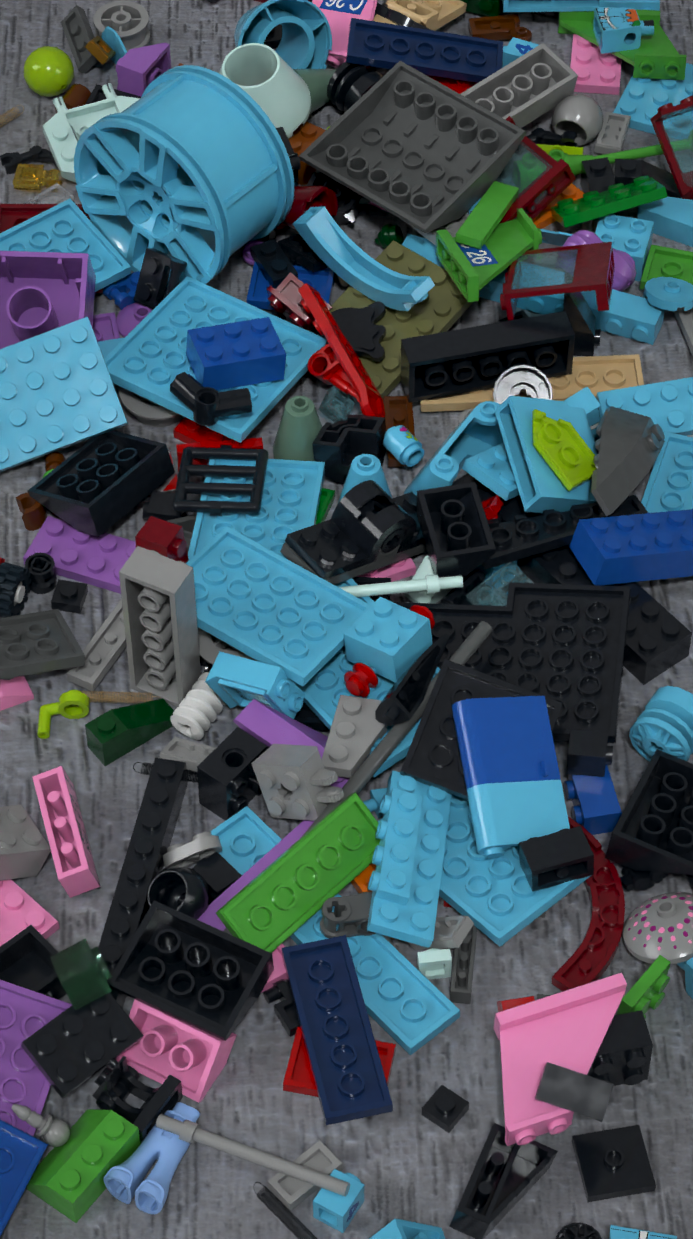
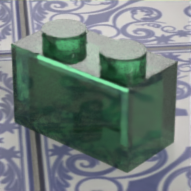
(82, 973)

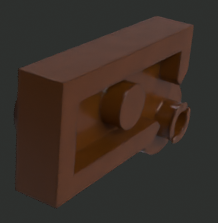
(498, 28)

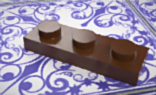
(398, 412)

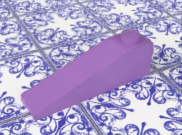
(277, 728)

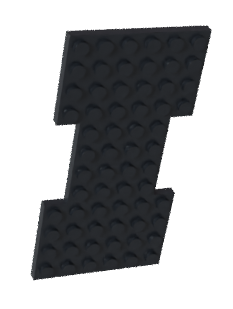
(545, 640)

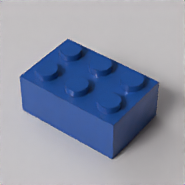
(236, 354)

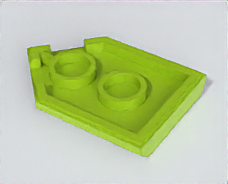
(563, 450)

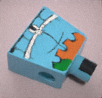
(619, 29)

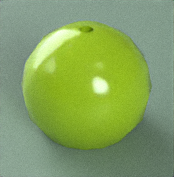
(48, 71)

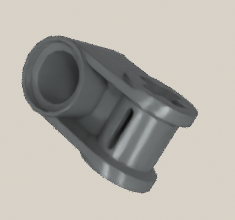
(350, 913)

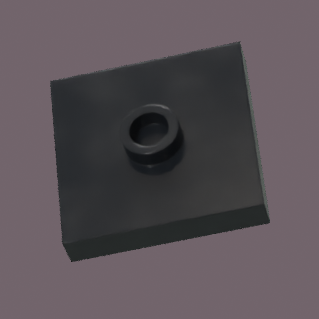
(613, 1163)

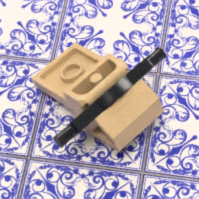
(419, 13)

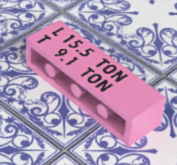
(66, 832)

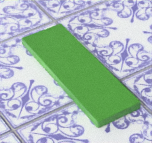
(303, 877)

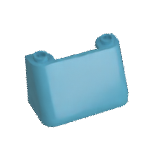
(472, 436)

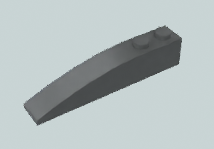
(625, 456)

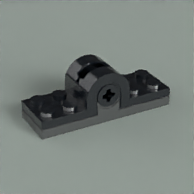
(361, 536)

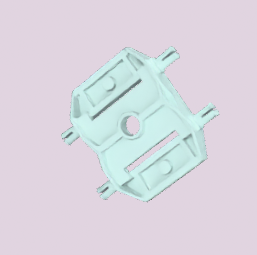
(59, 128)

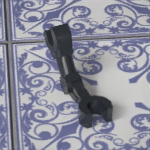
(541, 136)
(36, 153)

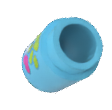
(403, 445)

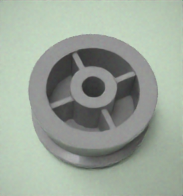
(127, 19)

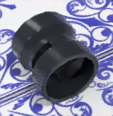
(42, 573)

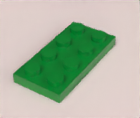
(615, 199)

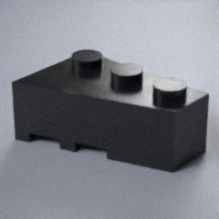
(499, 1182)

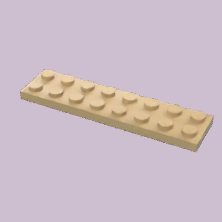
(594, 372)

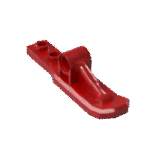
(343, 365)

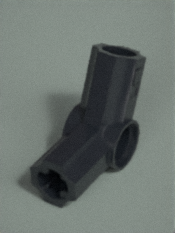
(207, 402)

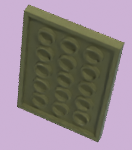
(431, 316)

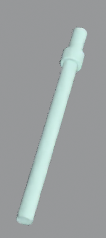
(431, 584)

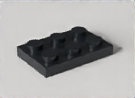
(81, 1043)

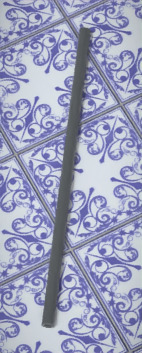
(399, 731)

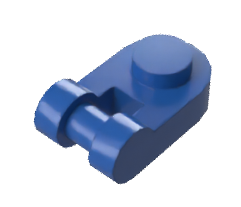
(123, 290)

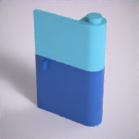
(509, 771)

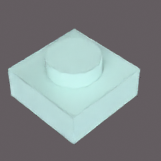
(435, 963)

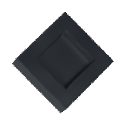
(69, 596)
(445, 1108)

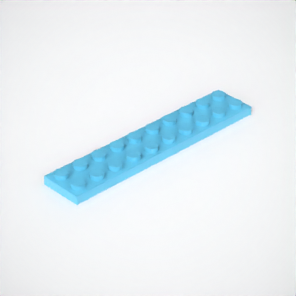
(390, 985)

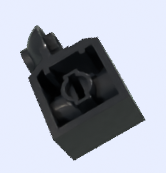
(227, 774)

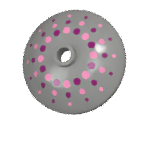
(661, 928)

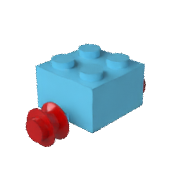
(385, 643)

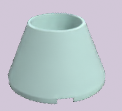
(270, 84)

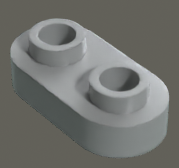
(187, 854)

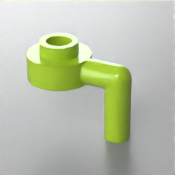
(71, 705)

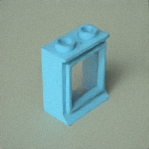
(243, 679)

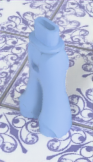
(166, 1147)

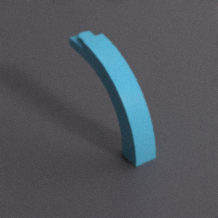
(356, 266)

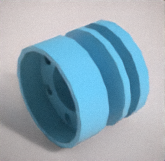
(665, 724)

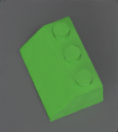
(74, 1173)

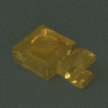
(33, 176)

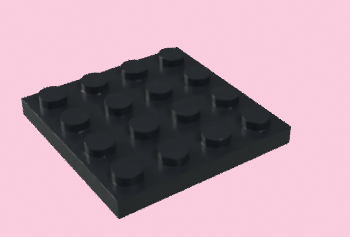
(435, 749)

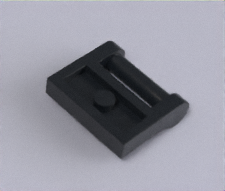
(155, 275)

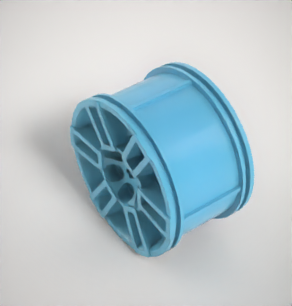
(229, 181)

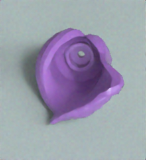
(624, 263)

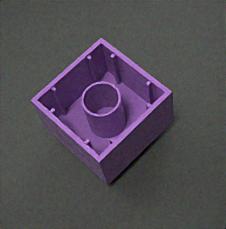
(43, 292)

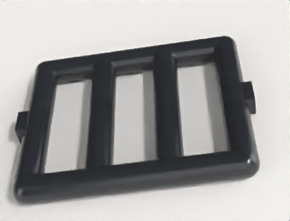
(216, 508)

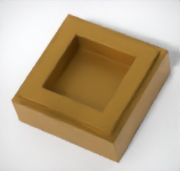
(100, 49)

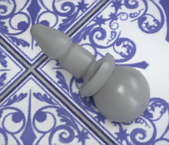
(54, 1131)

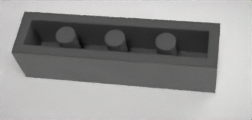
(463, 969)

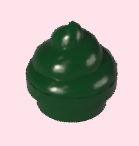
(388, 234)

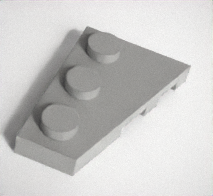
(352, 735)

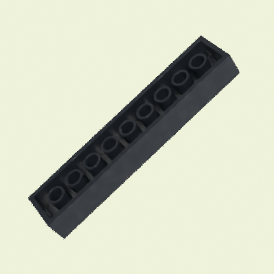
(653, 634)

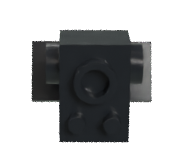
(121, 1081)

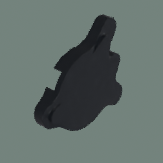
(360, 329)

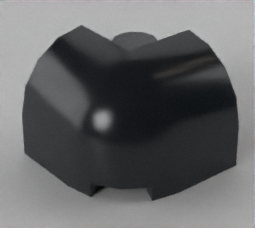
(344, 440)

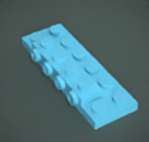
(408, 860)

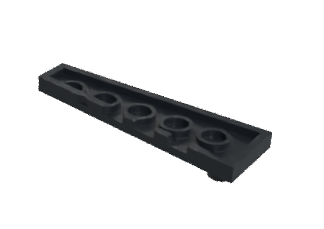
(547, 532)

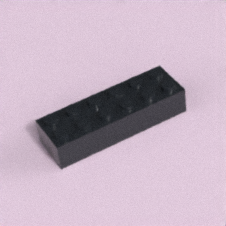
(478, 355)

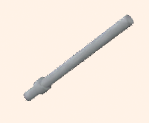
(191, 1132)

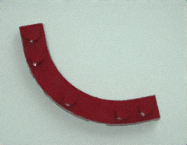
(606, 923)

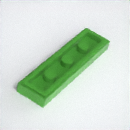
(487, 215)

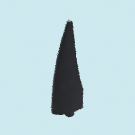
(411, 687)

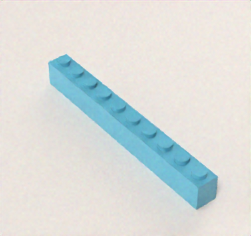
(627, 317)

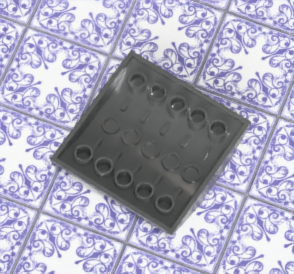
(416, 148)

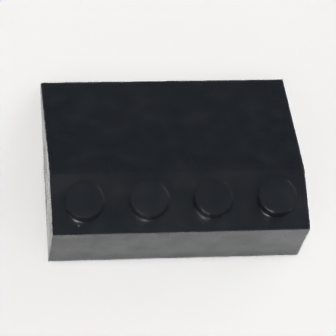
(104, 480)
(658, 820)
(192, 971)

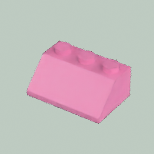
(176, 1050)

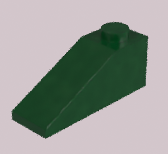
(127, 728)

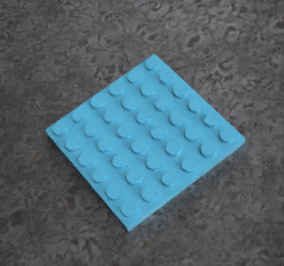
(157, 346)

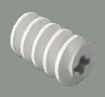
(197, 710)

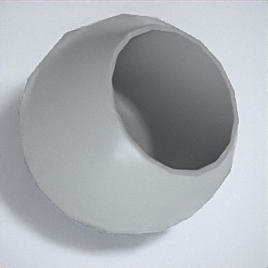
(580, 115)

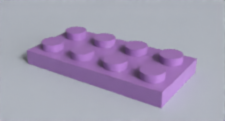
(83, 555)

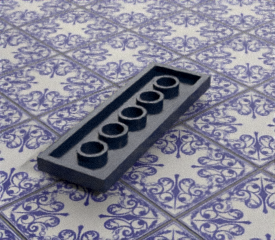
(424, 50)
(336, 1030)

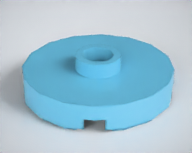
(669, 293)

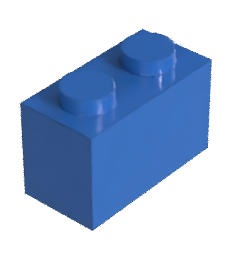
(594, 802)

